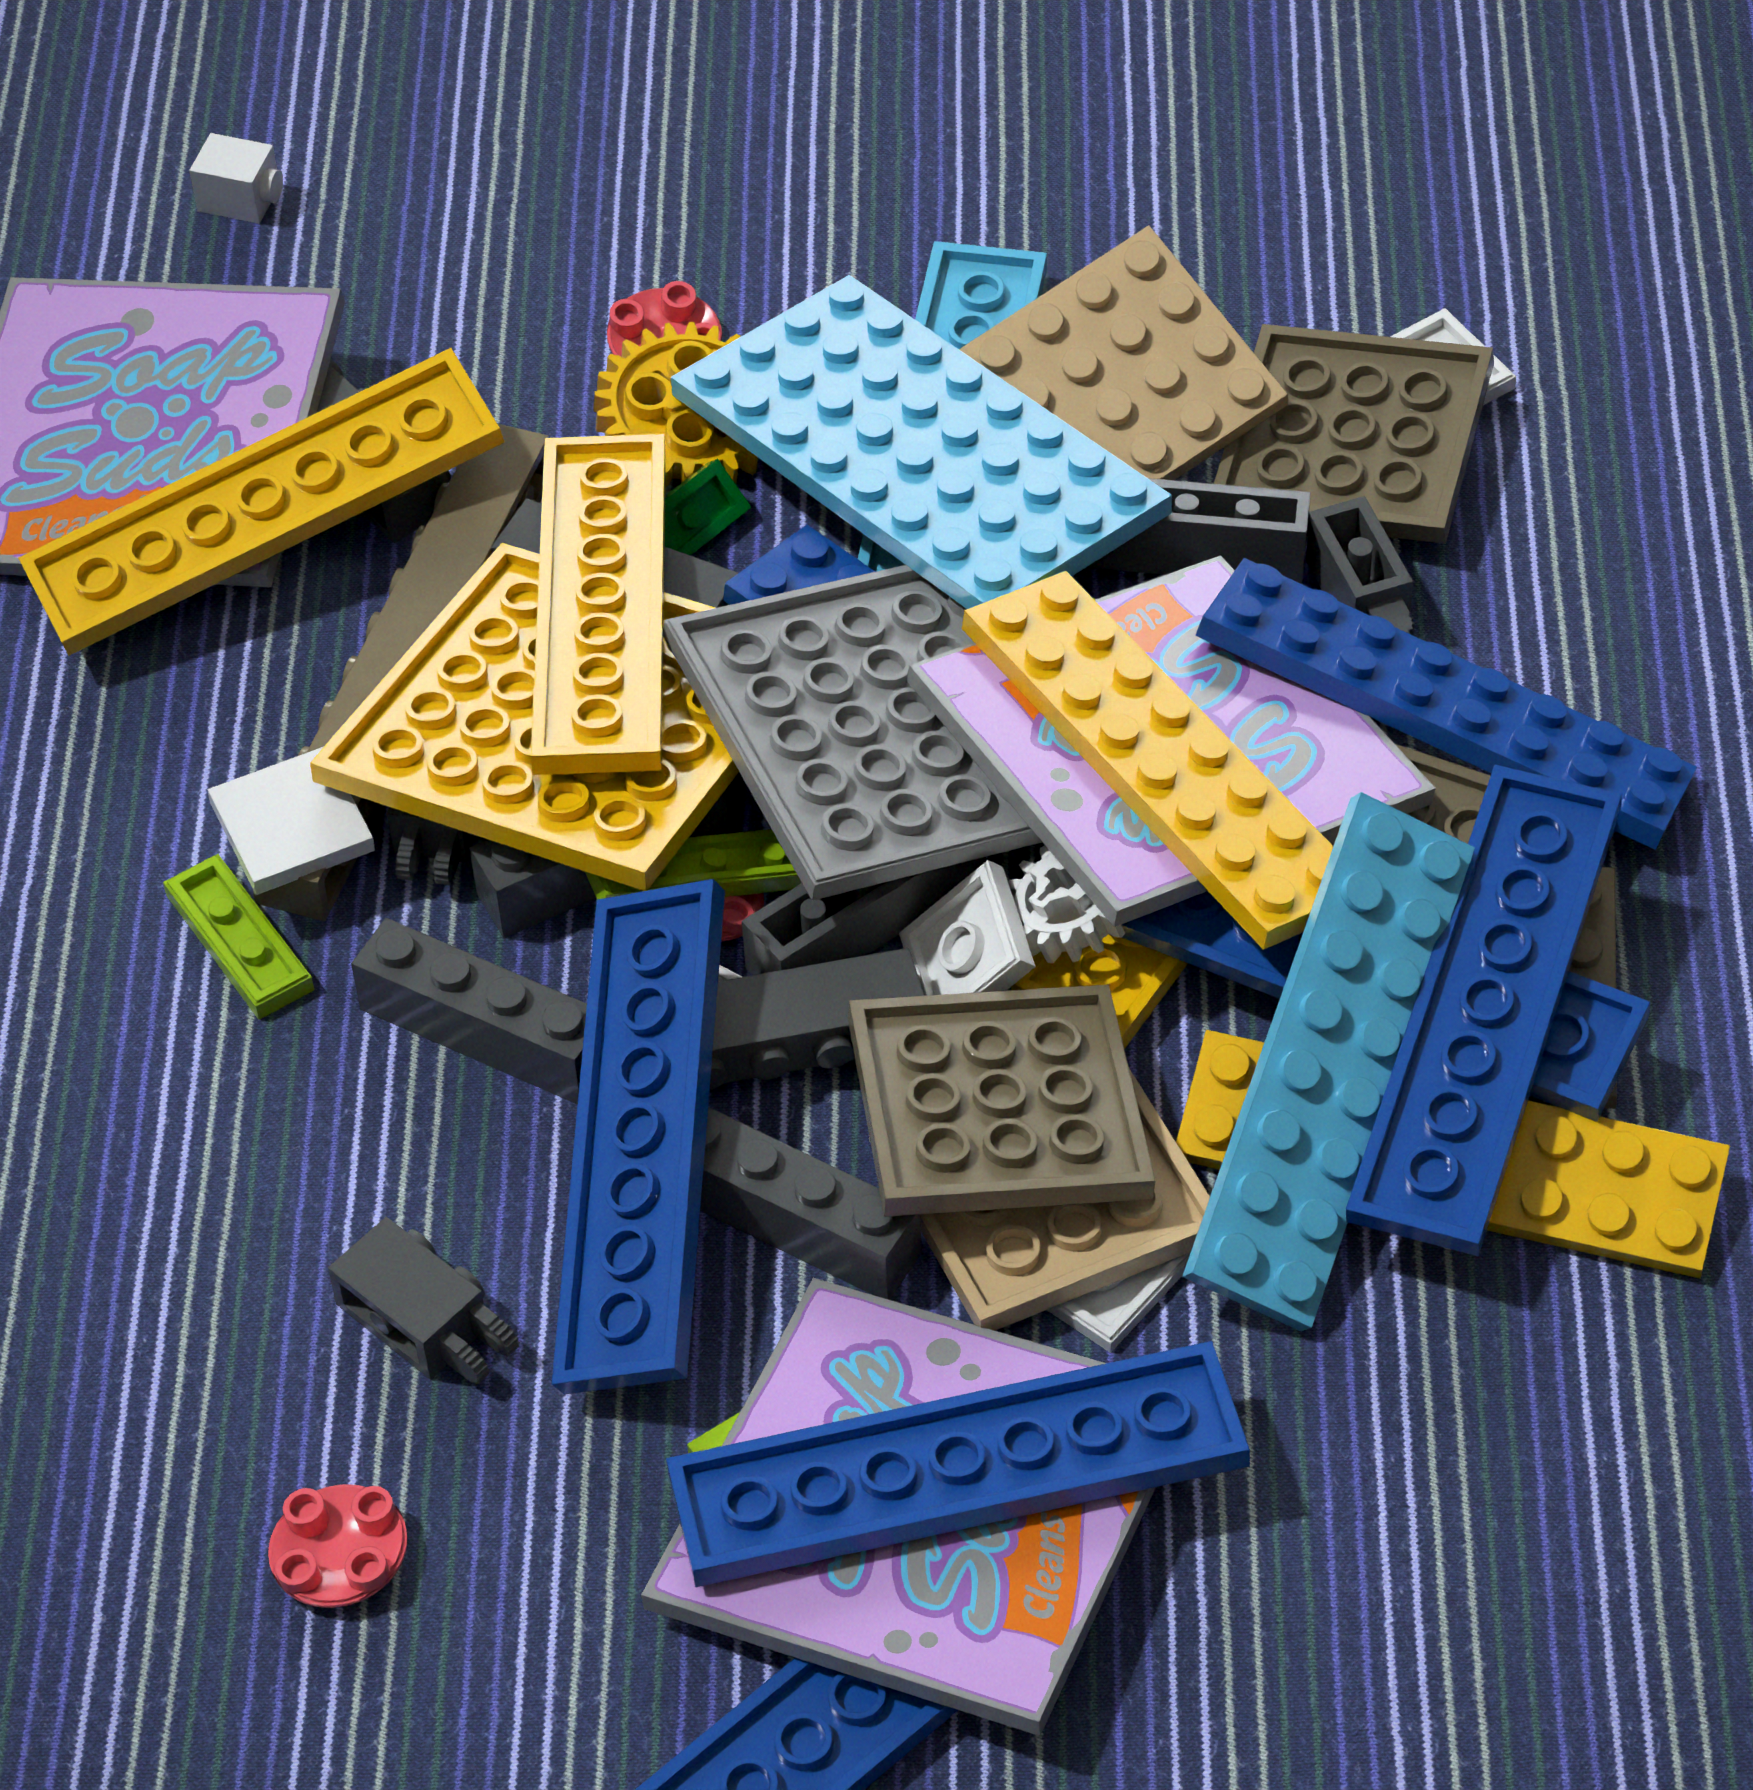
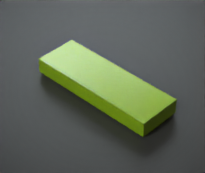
(238, 936)

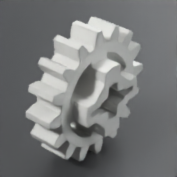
(1057, 911)

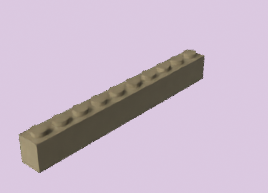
(444, 557)

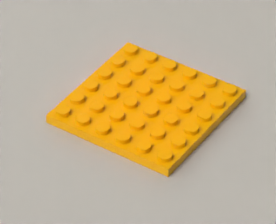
(455, 737)

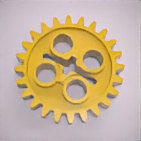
(644, 377)

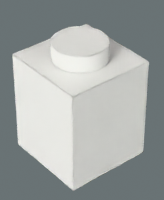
(235, 178)

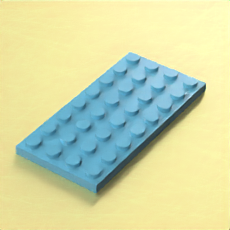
(920, 445)

